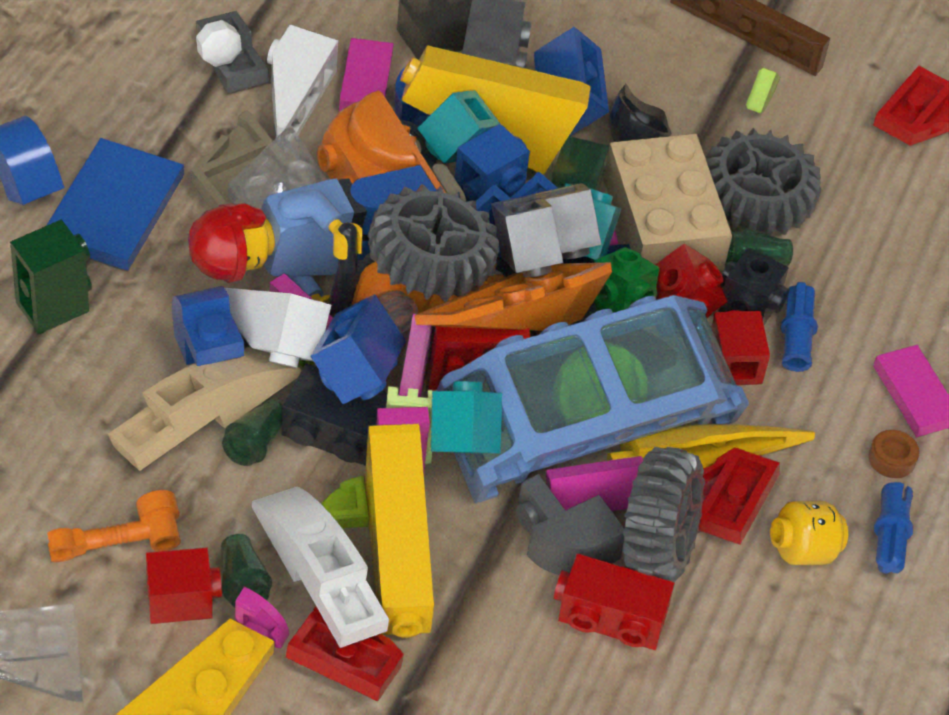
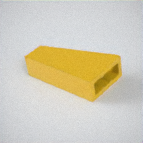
(526, 102)
(399, 528)

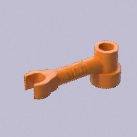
(156, 522)

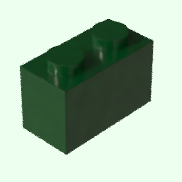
(51, 275)

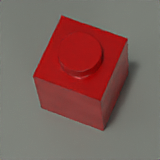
(743, 344)
(181, 585)

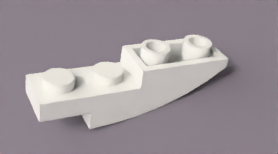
(325, 561)

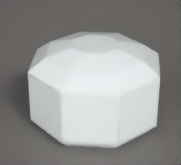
(218, 43)

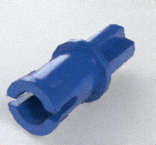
(799, 328)
(893, 527)

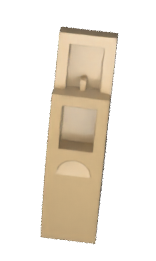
(196, 397)

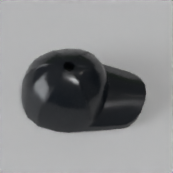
(634, 119)

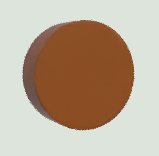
(893, 453)

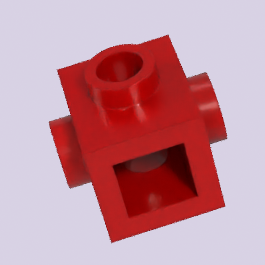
(691, 277)

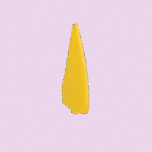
(714, 440)

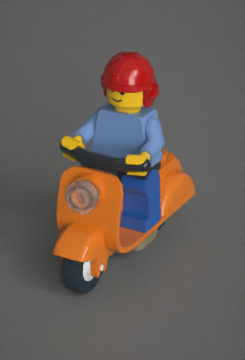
(328, 222)

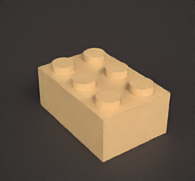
(666, 198)

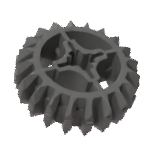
(764, 170)
(433, 242)
(664, 513)

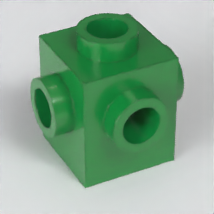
(630, 280)

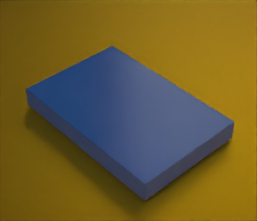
(118, 200)

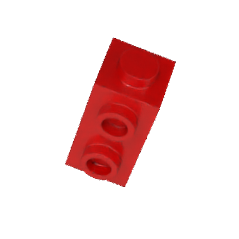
(614, 601)

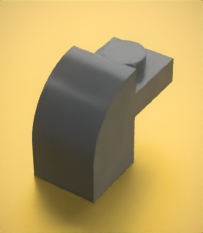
(561, 534)

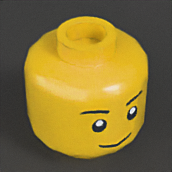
(809, 533)

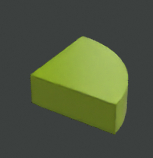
(762, 90)
(349, 504)

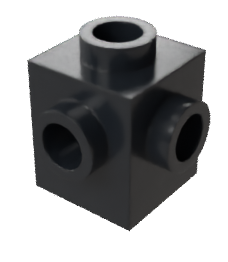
(755, 284)

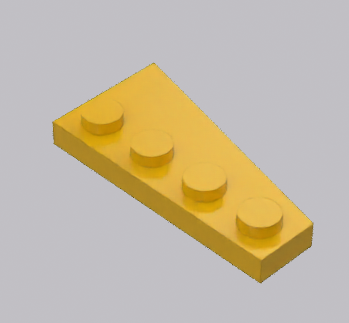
(209, 676)

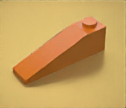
(524, 301)

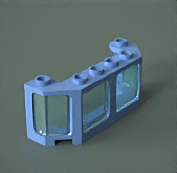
(598, 387)

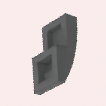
(247, 68)

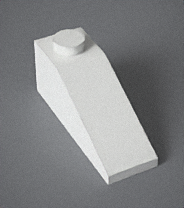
(300, 74)
(279, 323)

